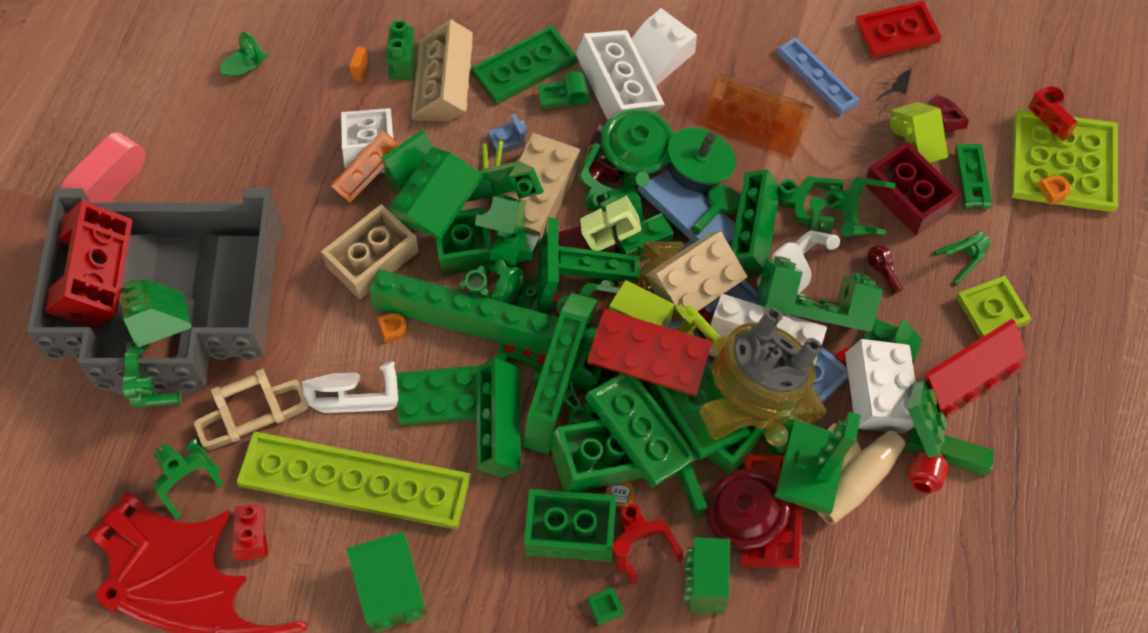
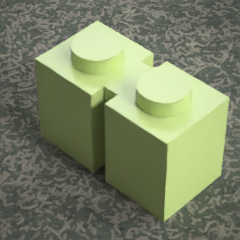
(598, 225)

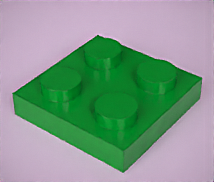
(926, 418)

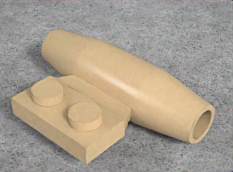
(863, 472)

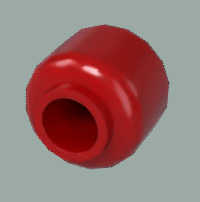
(928, 474)

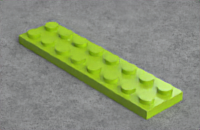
(355, 480)

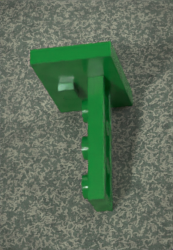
(577, 263)
(815, 463)

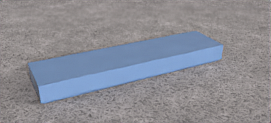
(818, 76)

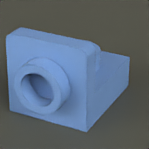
(511, 134)

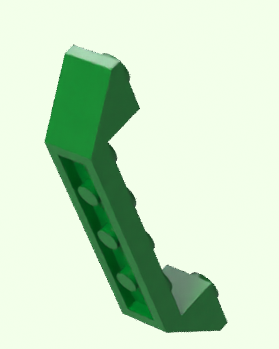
(508, 178)
(557, 372)

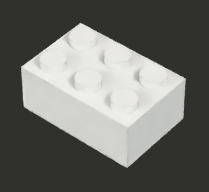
(881, 384)

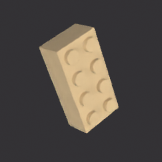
(556, 169)

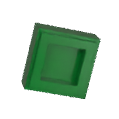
(605, 606)

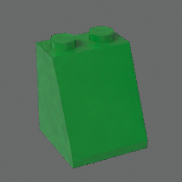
(387, 582)

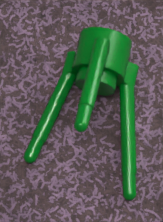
(972, 246)
(475, 282)

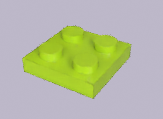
(992, 305)

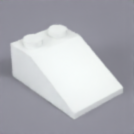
(663, 44)
(361, 128)

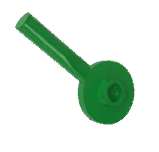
(721, 199)

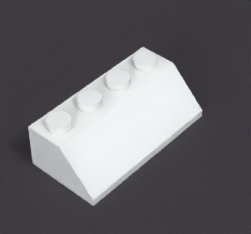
(617, 73)
(735, 312)

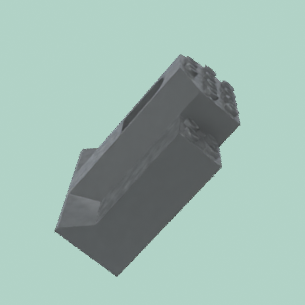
(208, 251)

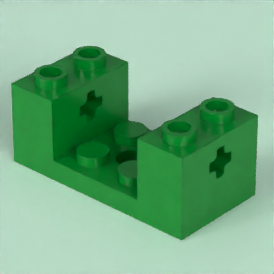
(854, 307)

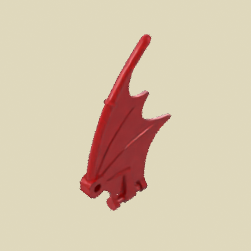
(169, 573)

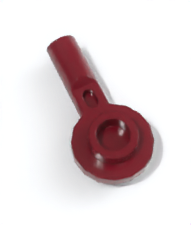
(881, 260)

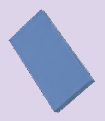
(684, 207)

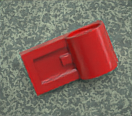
(1047, 107)
(249, 533)

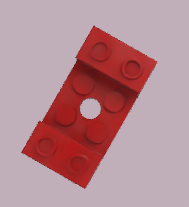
(90, 290)

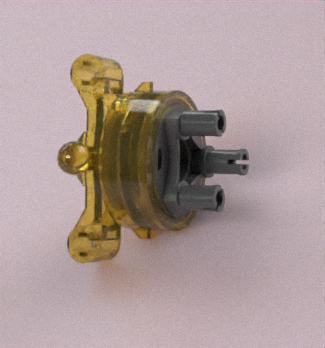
(764, 380)

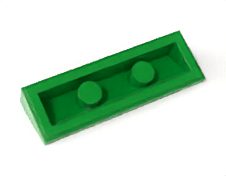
(957, 453)

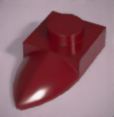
(952, 116)

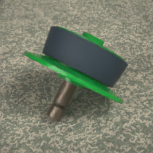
(699, 159)

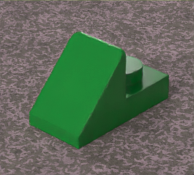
(889, 333)

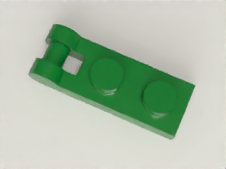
(973, 176)

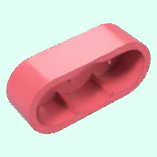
(107, 168)

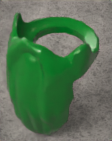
(245, 58)
(509, 282)

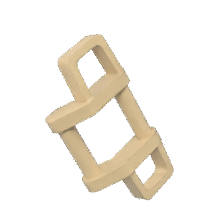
(234, 432)

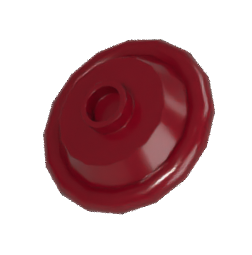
(745, 509)

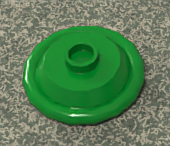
(636, 141)

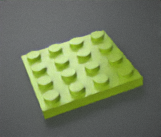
(1084, 159)

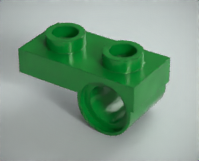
(568, 93)

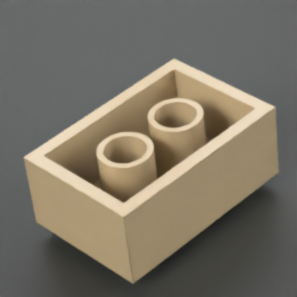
(370, 245)
(697, 274)

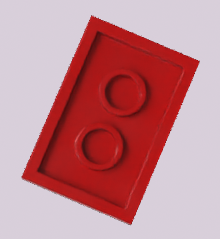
(898, 29)

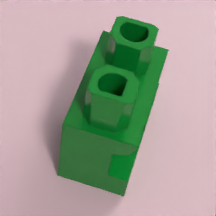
(400, 51)

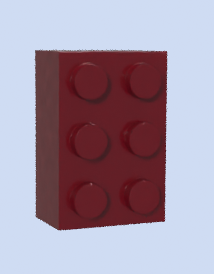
(920, 190)

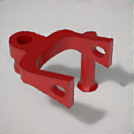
(636, 530)

